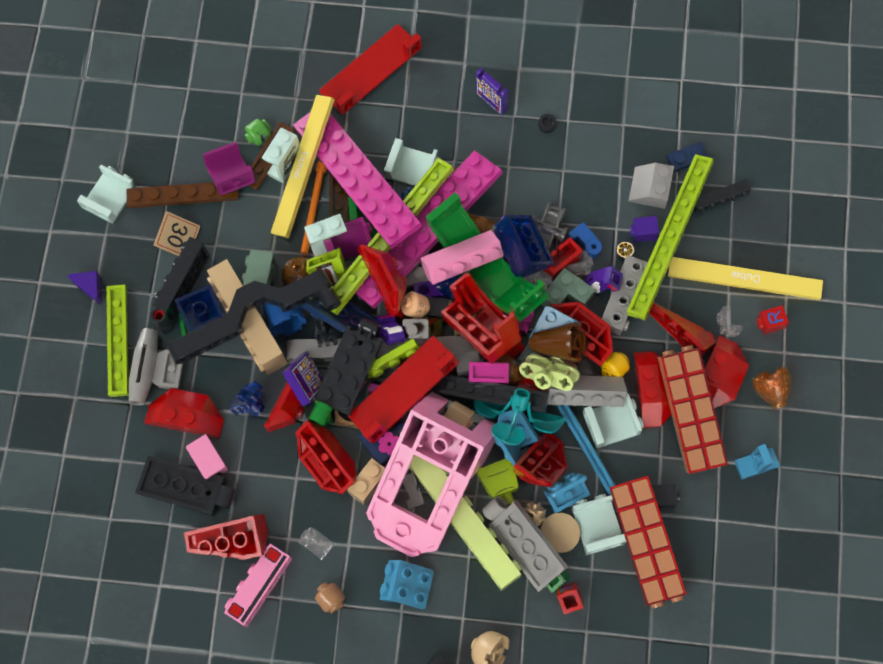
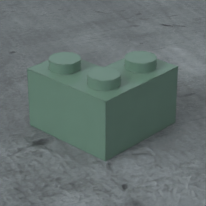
(260, 267)
(569, 288)

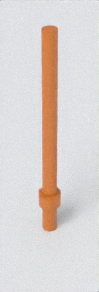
(320, 169)

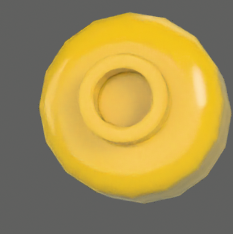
(616, 365)

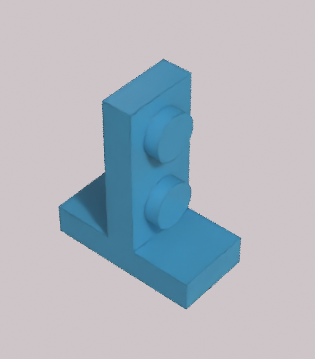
(758, 462)

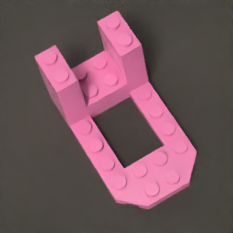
(444, 445)

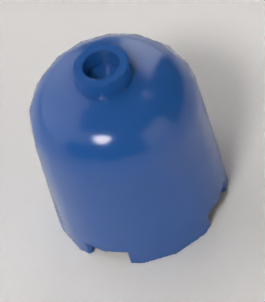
(283, 322)

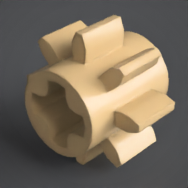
(536, 512)

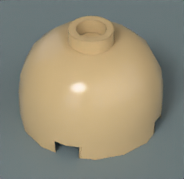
(489, 648)

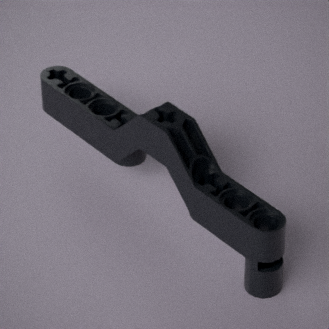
(246, 298)

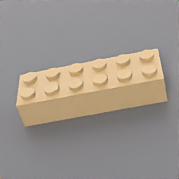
(256, 334)

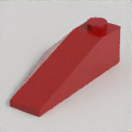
(234, 539)

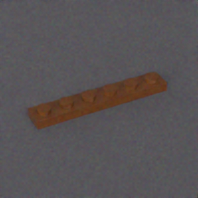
(176, 195)

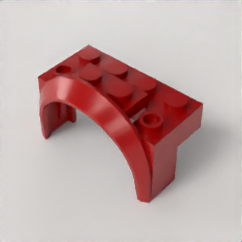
(490, 330)

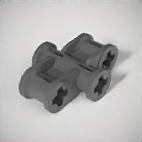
(550, 225)

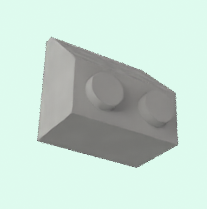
(651, 185)

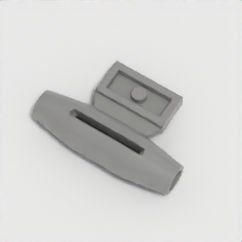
(151, 368)

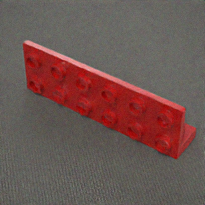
(371, 68)
(403, 389)

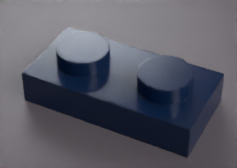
(683, 158)

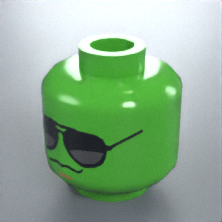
(257, 132)

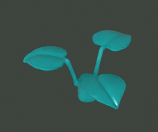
(519, 401)

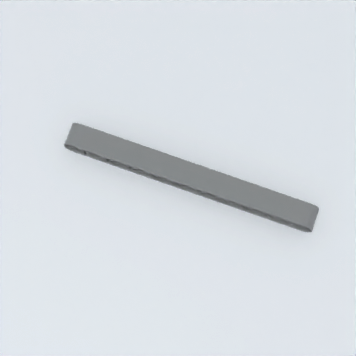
(295, 347)

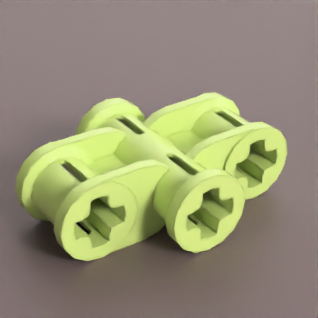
(554, 374)

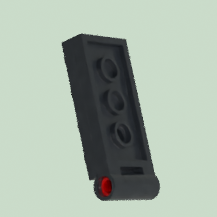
(178, 283)

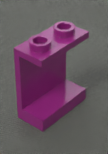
(228, 168)
(357, 234)

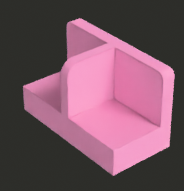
(206, 457)

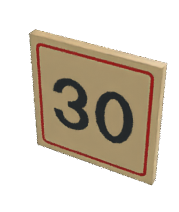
(174, 233)

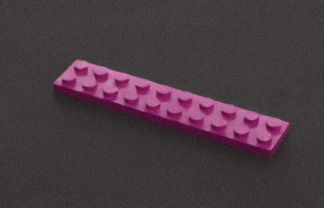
(363, 183)
(470, 183)

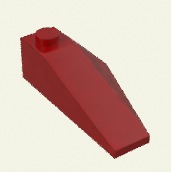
(683, 330)

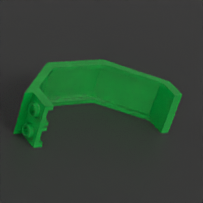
(509, 293)

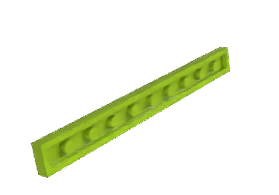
(415, 201)
(669, 237)

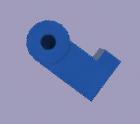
(586, 240)

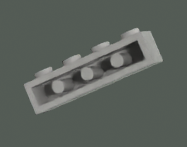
(619, 301)
(591, 392)

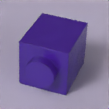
(644, 229)

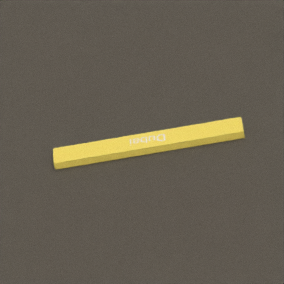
(302, 166)
(745, 278)

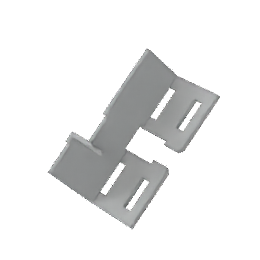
(414, 495)

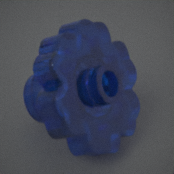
(248, 400)

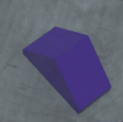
(89, 283)

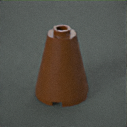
(560, 342)

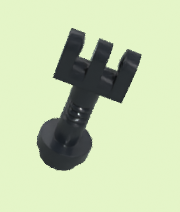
(325, 336)

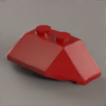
(385, 276)
(596, 331)
(725, 371)
(651, 390)
(286, 410)
(185, 413)
(325, 458)
(542, 462)

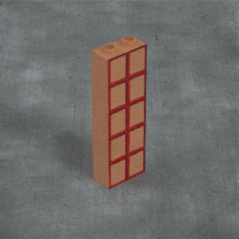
(692, 409)
(648, 542)

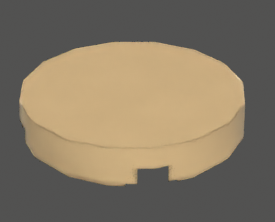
(561, 532)

